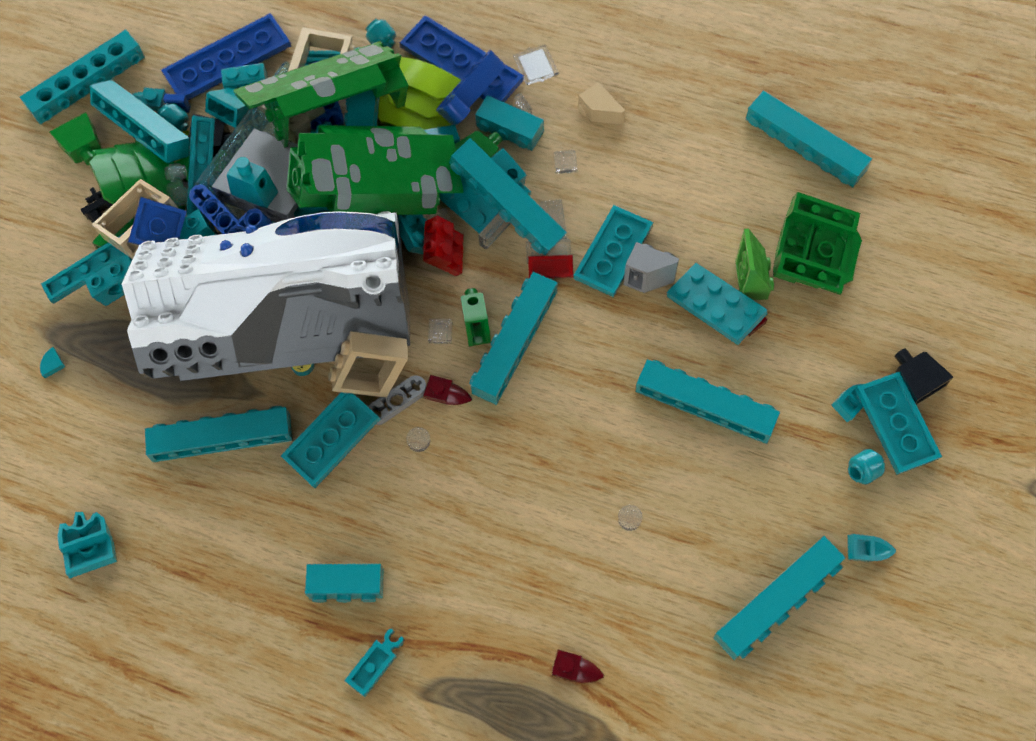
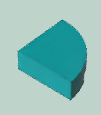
(51, 363)

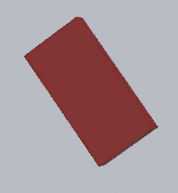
(551, 266)

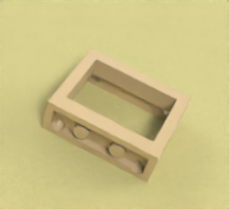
(320, 39)
(123, 211)
(373, 346)

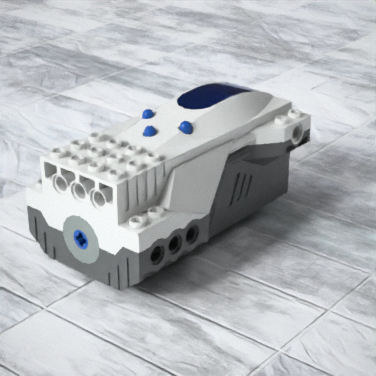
(265, 295)

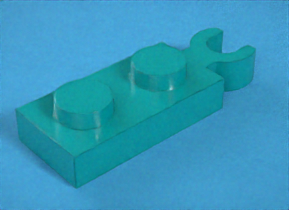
(373, 664)

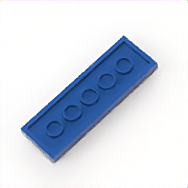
(241, 48)
(452, 53)

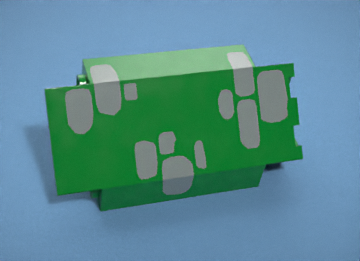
(325, 83)
(372, 169)

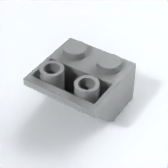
(649, 268)

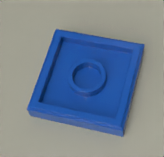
(156, 222)

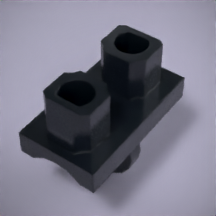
(97, 205)

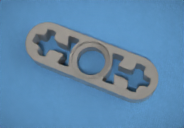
(398, 390)

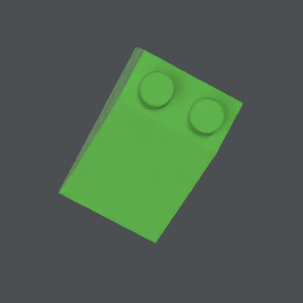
(753, 268)

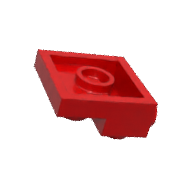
(443, 245)

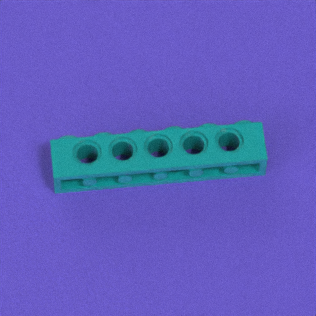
(75, 79)
(107, 282)

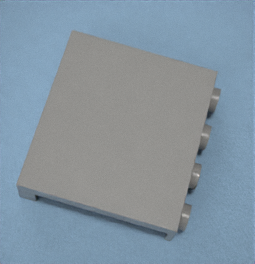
(269, 153)

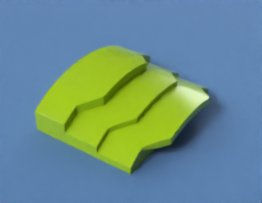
(425, 92)

